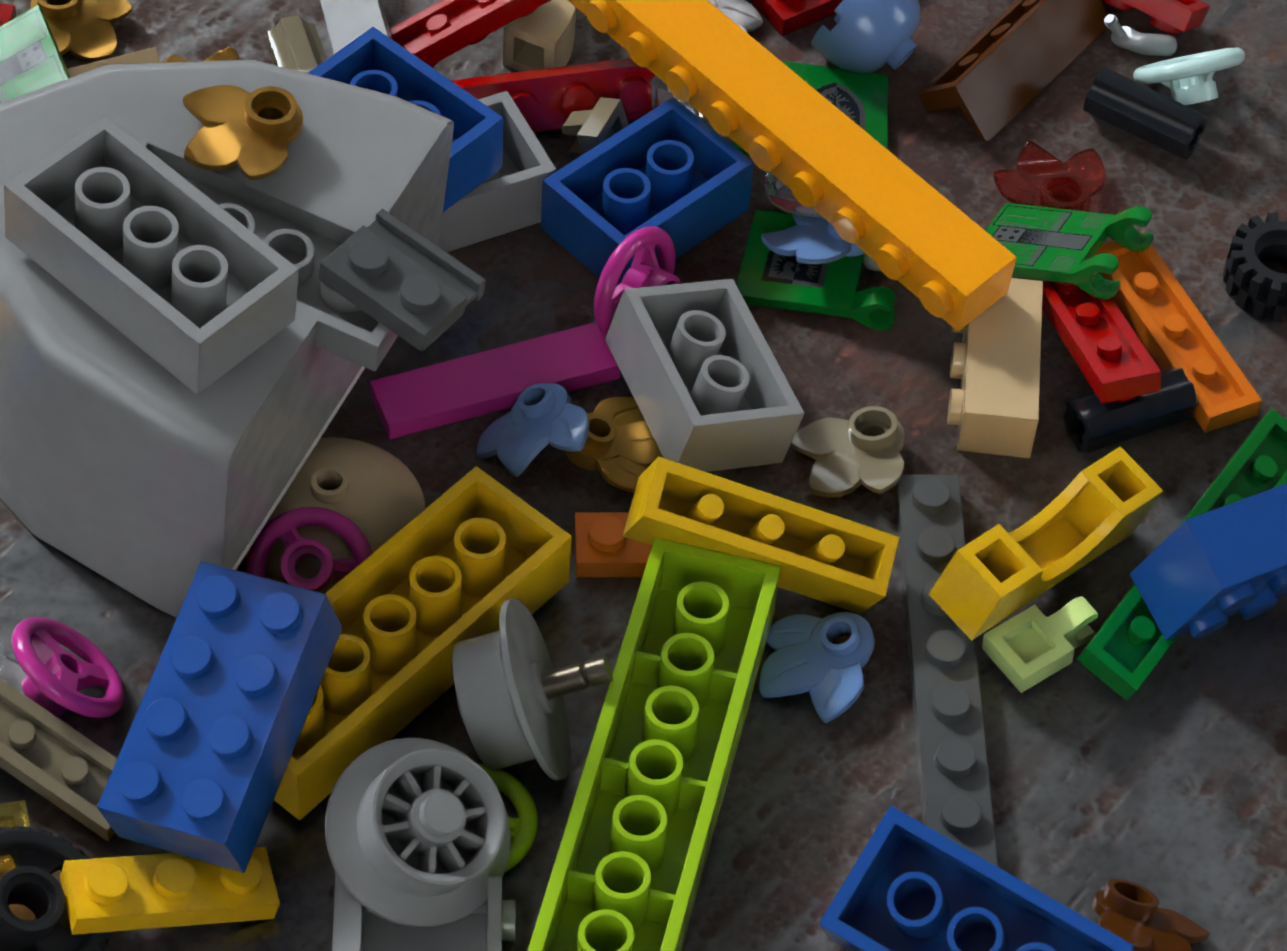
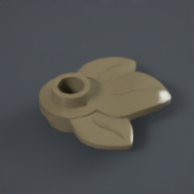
(853, 452)

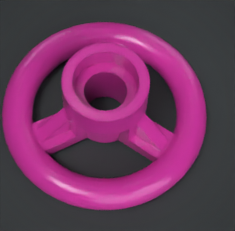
(643, 272)
(299, 549)
(59, 676)

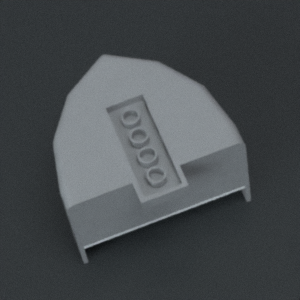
(101, 438)

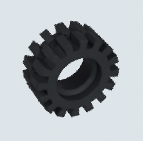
(1246, 273)

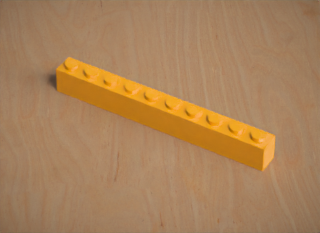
(814, 151)

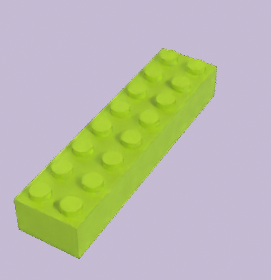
(660, 754)

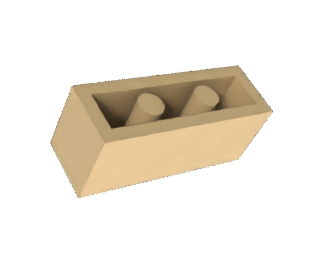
(999, 375)

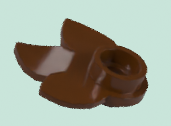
(1134, 916)

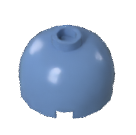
(870, 34)

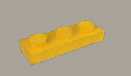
(165, 892)

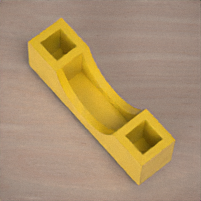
(1010, 569)

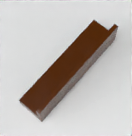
(1014, 61)

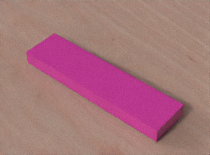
(491, 380)

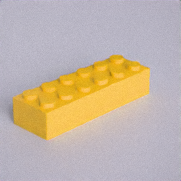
(407, 611)

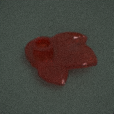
(1049, 182)

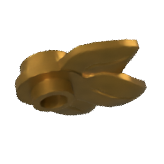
(84, 26)
(242, 128)
(617, 443)

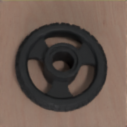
(31, 884)

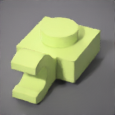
(1038, 646)

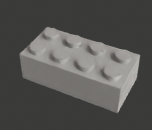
(150, 253)

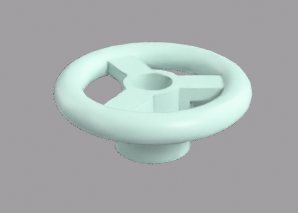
(1190, 75)

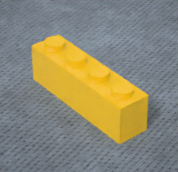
(816, 550)

